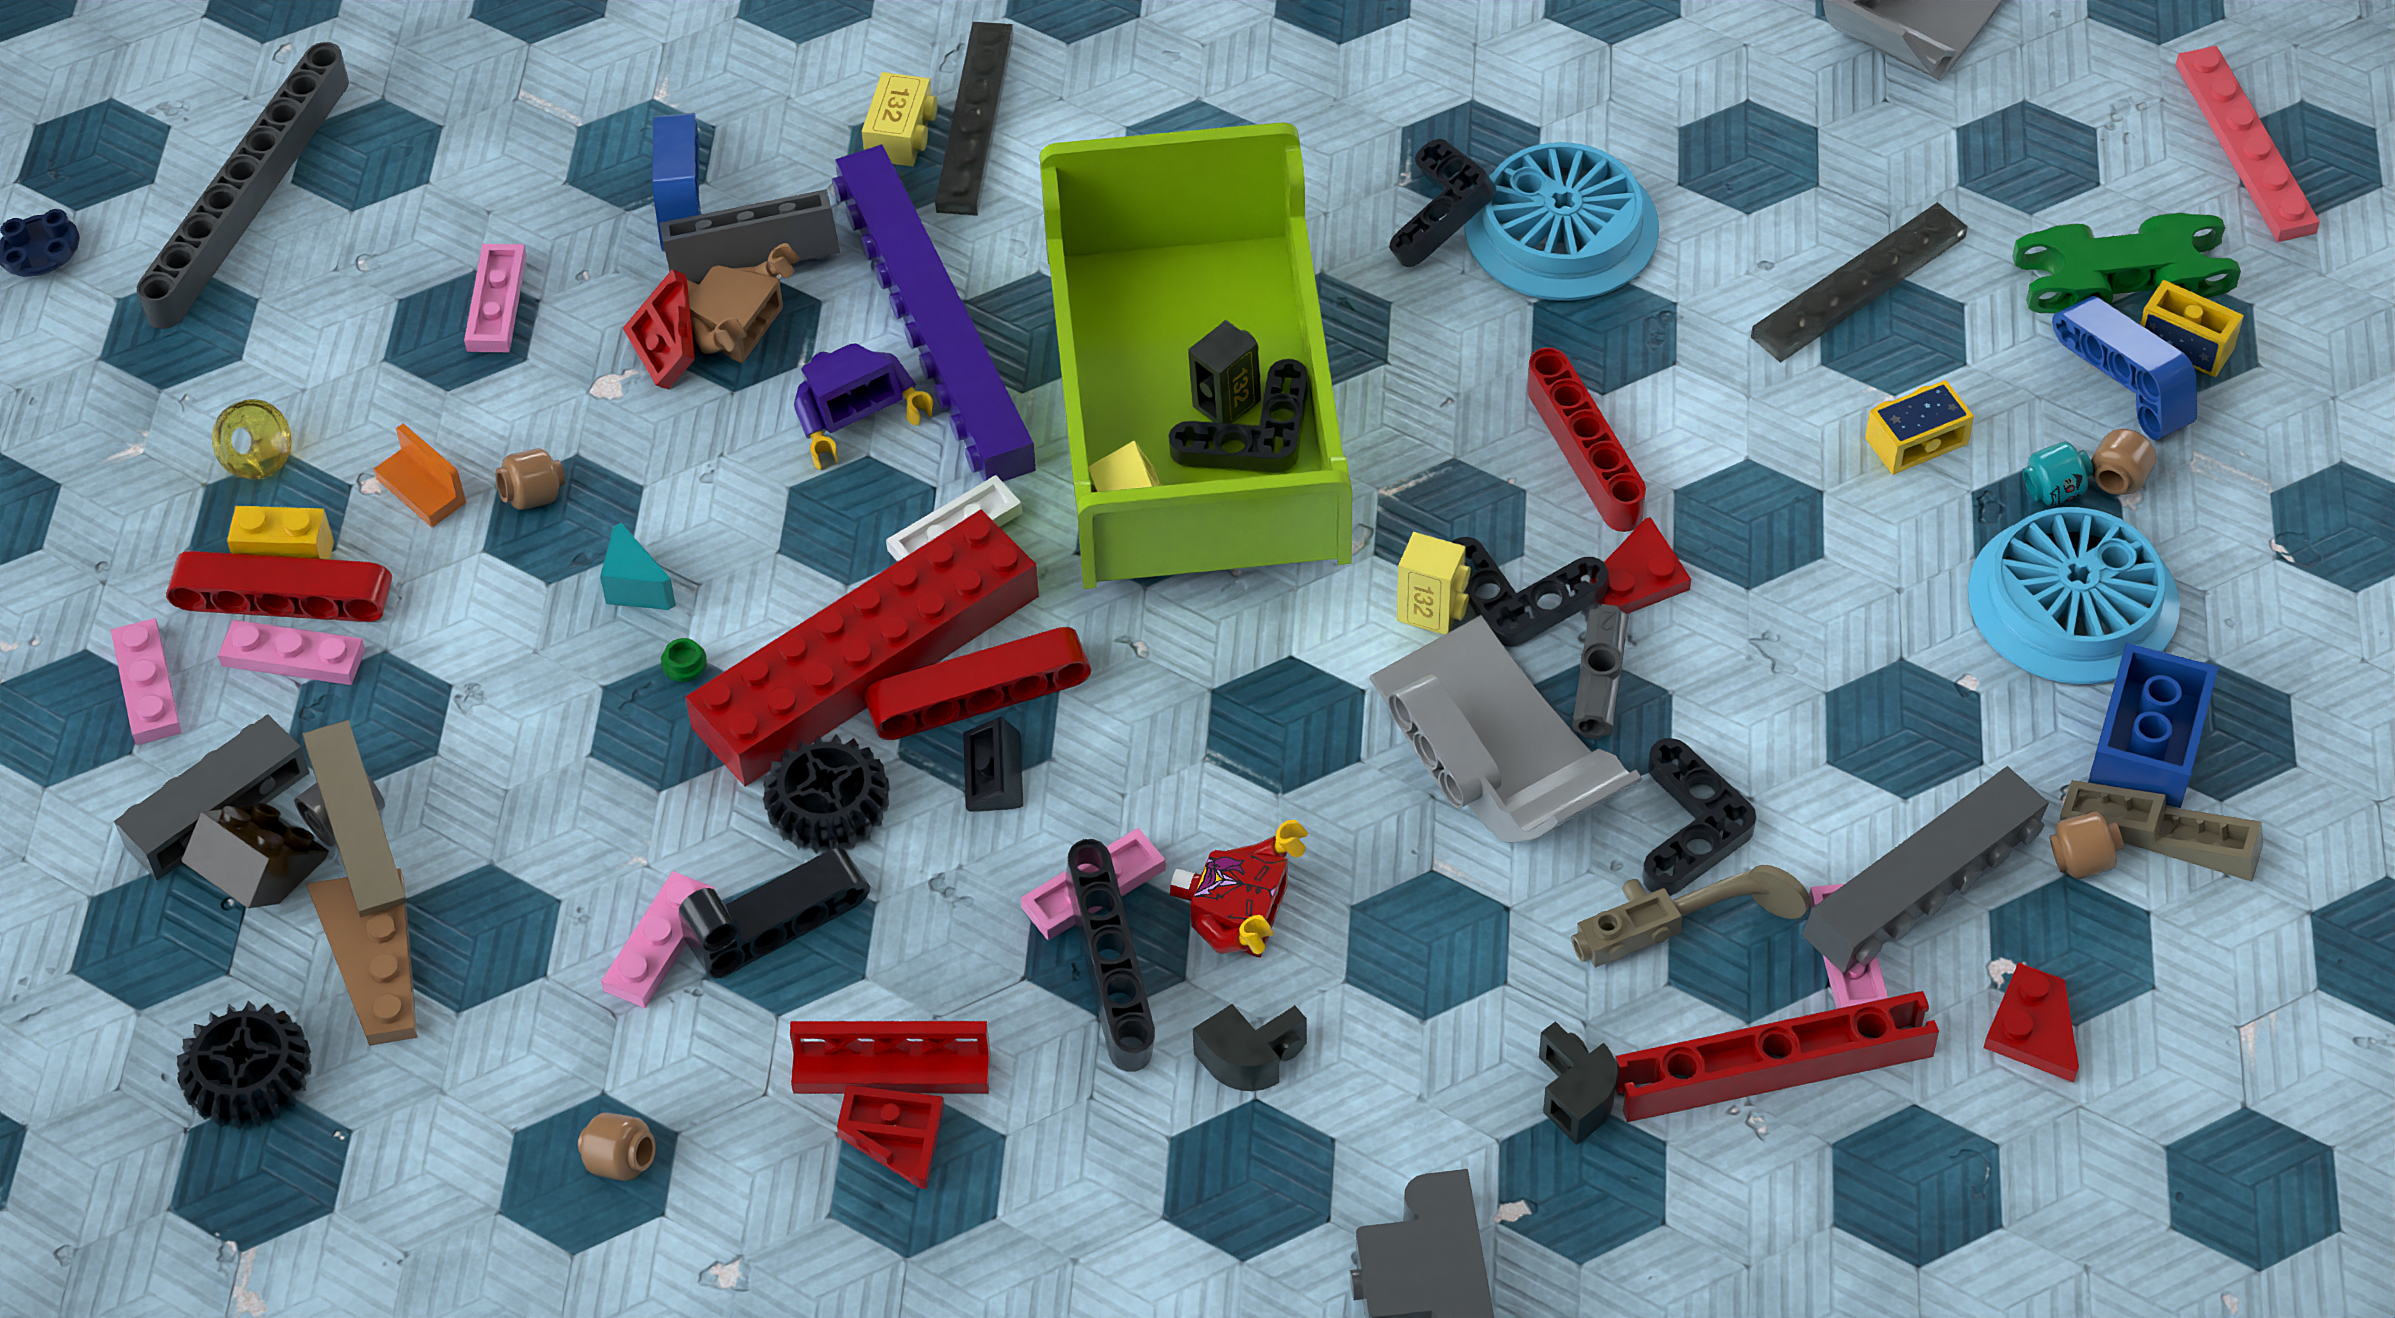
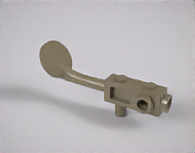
(1656, 917)

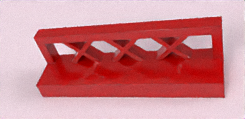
(890, 1061)

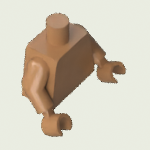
(738, 304)

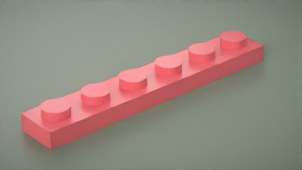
(2247, 144)

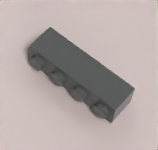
(749, 234)
(238, 774)

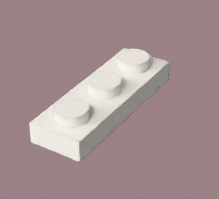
(989, 496)

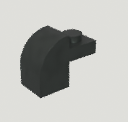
(1246, 1056)
(1585, 1082)

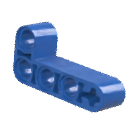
(675, 168)
(2134, 358)

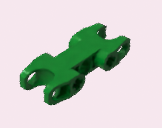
(2125, 263)

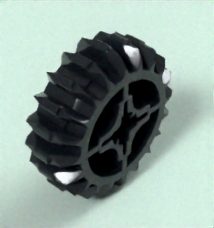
(810, 813)
(226, 1048)

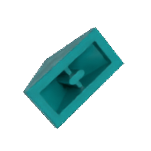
(633, 576)

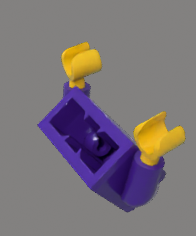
(849, 387)

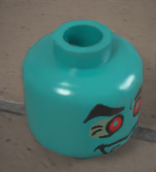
(2057, 473)

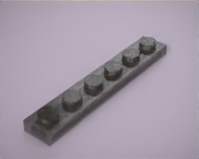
(974, 119)
(1858, 282)

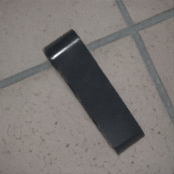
(770, 915)

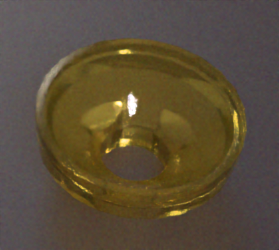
(268, 434)

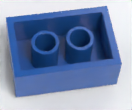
(2153, 723)

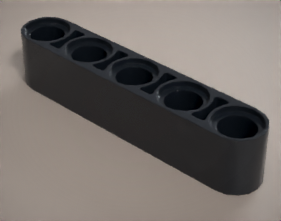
(1110, 975)

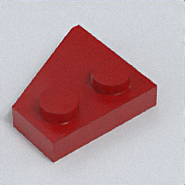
(664, 331)
(1643, 570)
(2035, 1023)
(893, 1129)

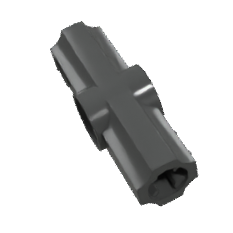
(1599, 690)

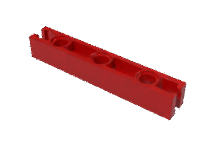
(1739, 1065)

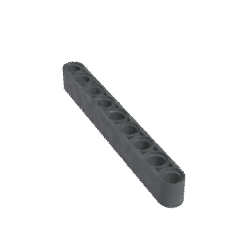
(242, 186)

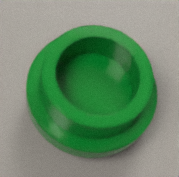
(683, 660)

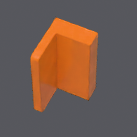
(421, 478)

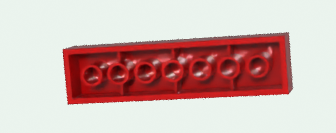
(881, 629)

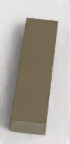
(354, 818)
(2195, 837)

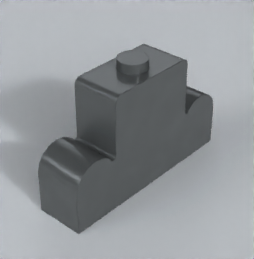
(1429, 1260)

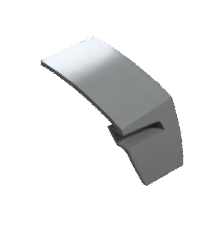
(1916, 32)
(1495, 736)

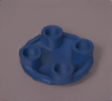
(37, 243)

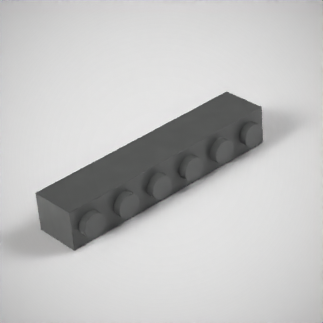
(1926, 870)

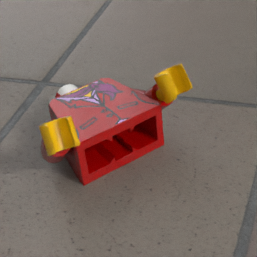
(1240, 891)

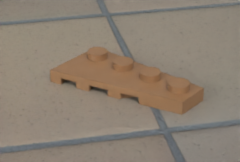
(371, 959)

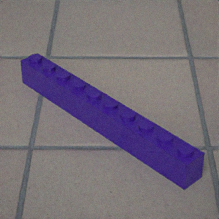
(933, 316)

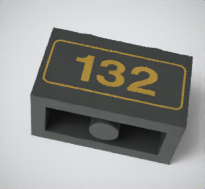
(1225, 373)

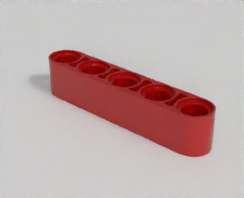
(1586, 439)
(279, 586)
(977, 683)

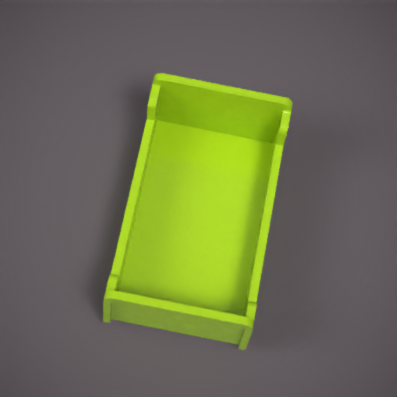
(1146, 259)

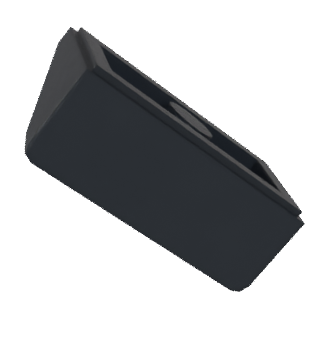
(993, 767)

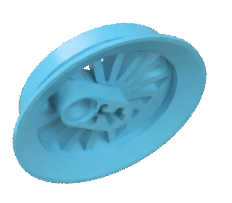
(1613, 227)
(2012, 596)

